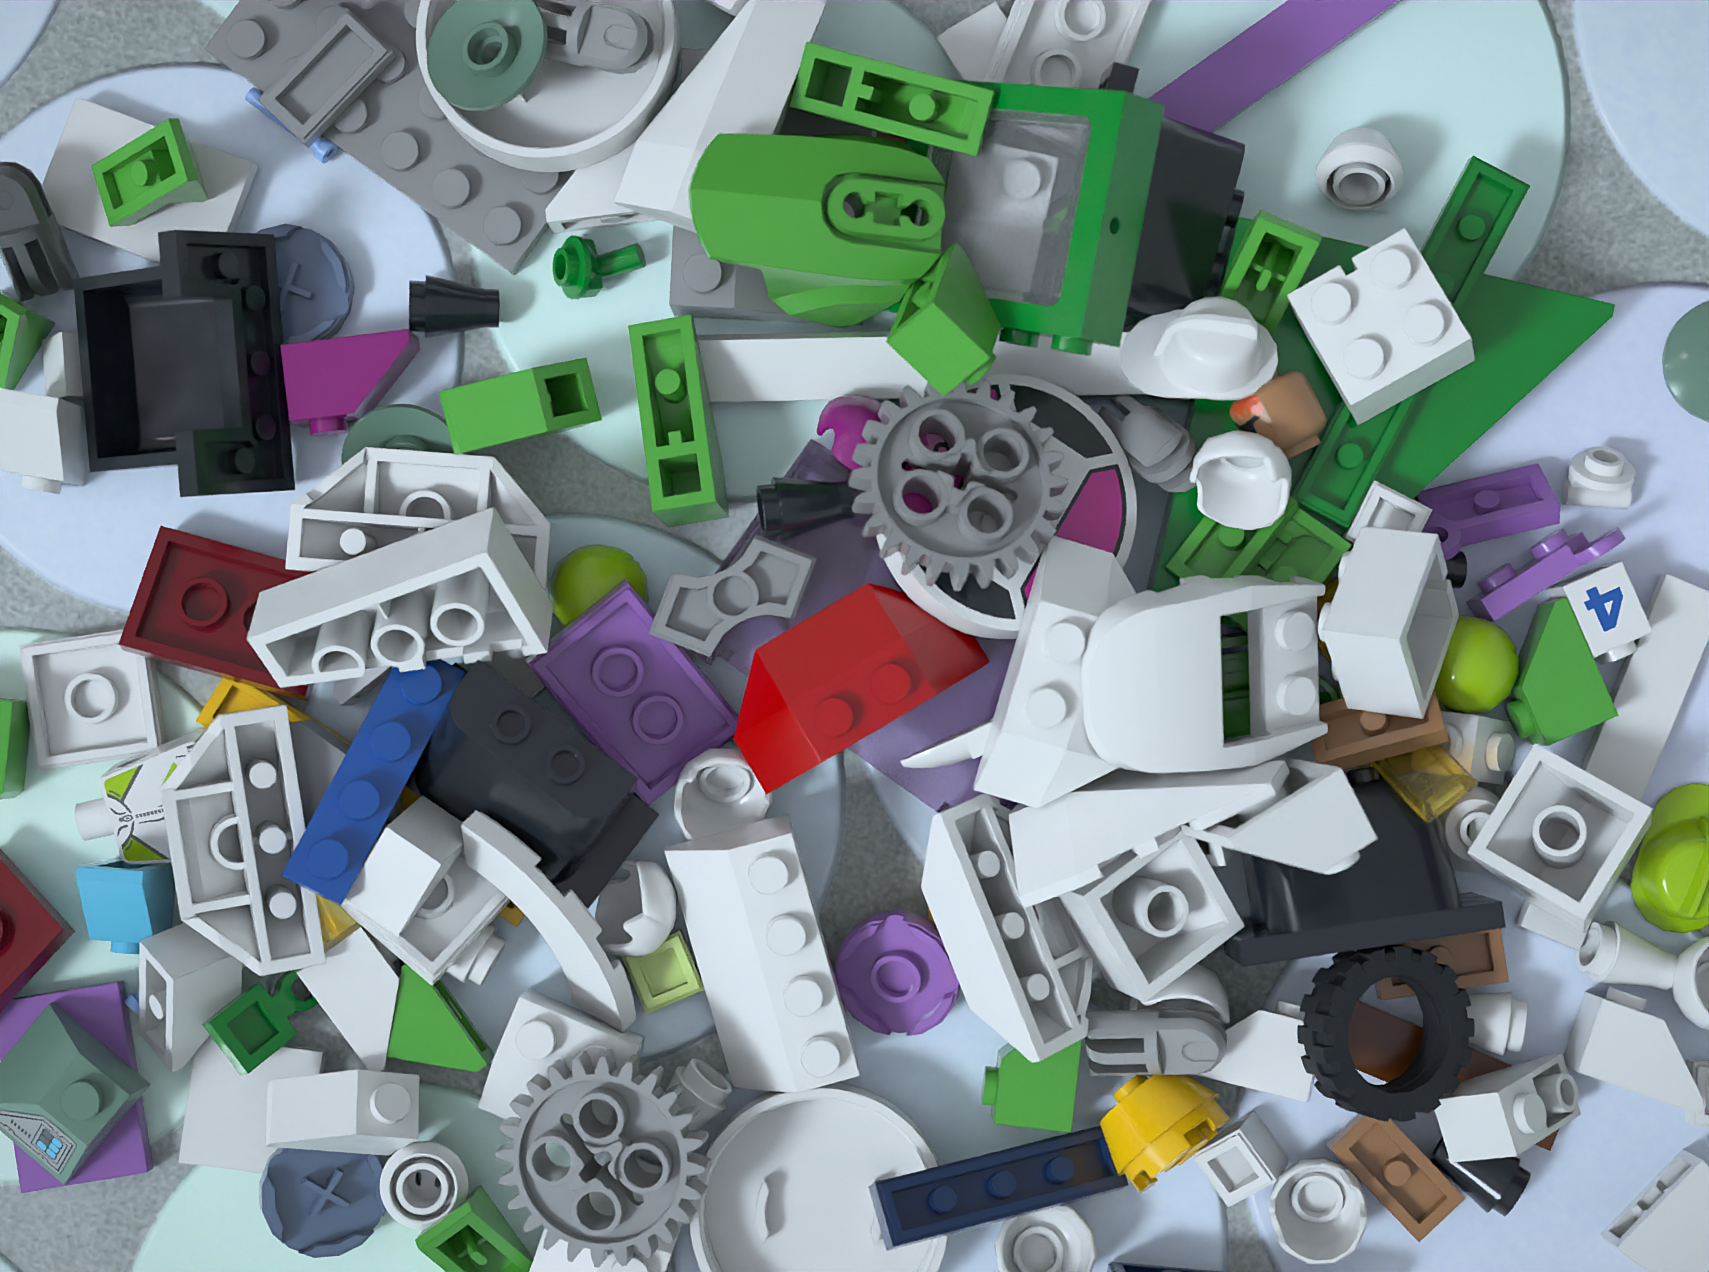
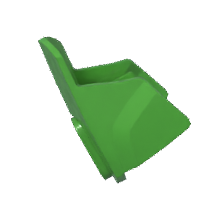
(782, 211)

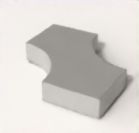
(704, 608)

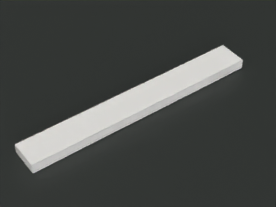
(865, 365)

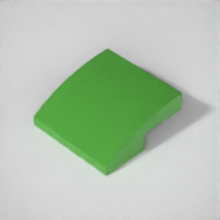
(1288, 548)

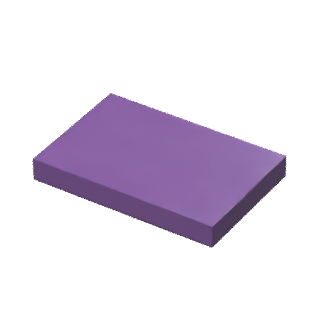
(634, 691)
(107, 1018)

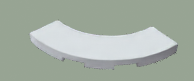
(559, 917)

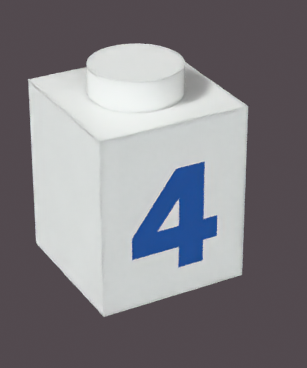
(1606, 610)

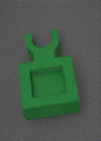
(257, 1023)

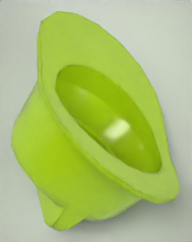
(1673, 862)

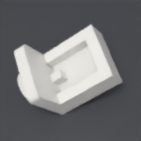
(1480, 745)

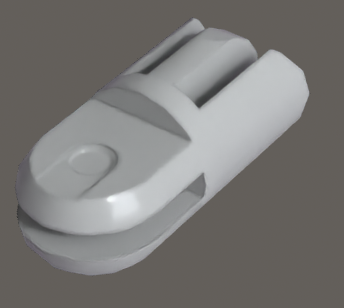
(597, 35)
(1153, 443)
(1154, 1042)

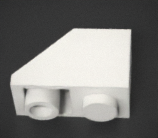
(1508, 1109)

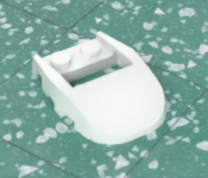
(1158, 675)

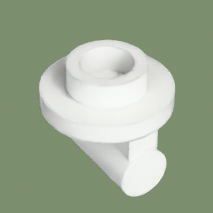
(1599, 479)

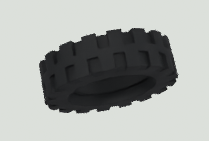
(1440, 1051)

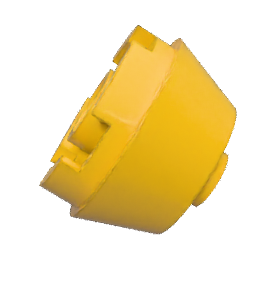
(1159, 1125)

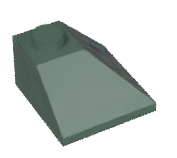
(63, 1092)

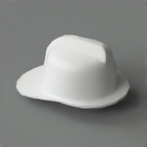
(1200, 352)

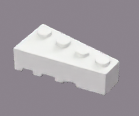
(405, 604)

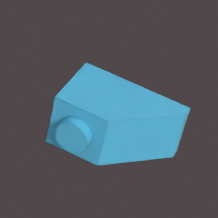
(126, 901)

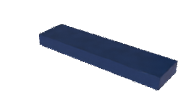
(994, 1187)

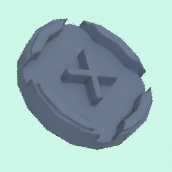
(312, 284)
(321, 1199)

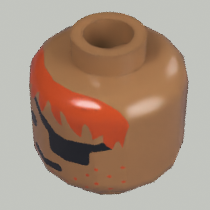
(1282, 412)

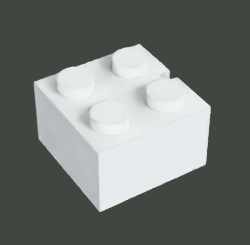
(1382, 327)
(1390, 621)

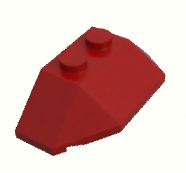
(845, 679)

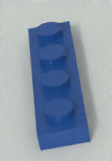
(371, 779)

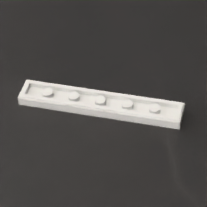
(1647, 703)

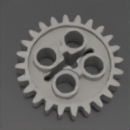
(944, 537)
(561, 1194)

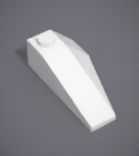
(735, 88)

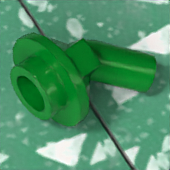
(581, 269)

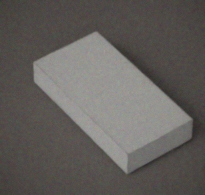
(327, 77)

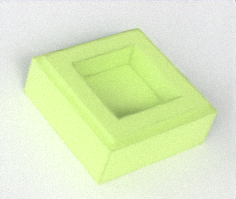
(665, 974)

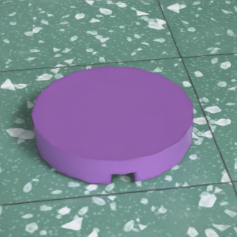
(896, 973)

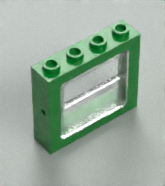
(1052, 209)

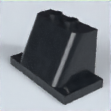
(1184, 212)
(189, 365)
(535, 779)
(1389, 896)

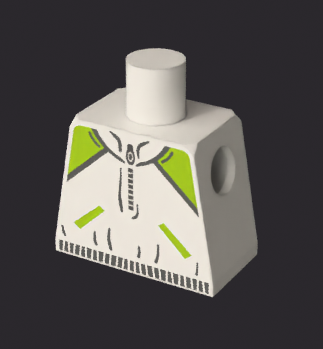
(134, 803)

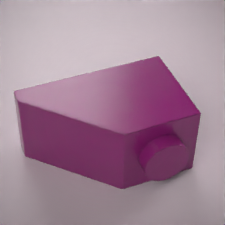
(343, 377)

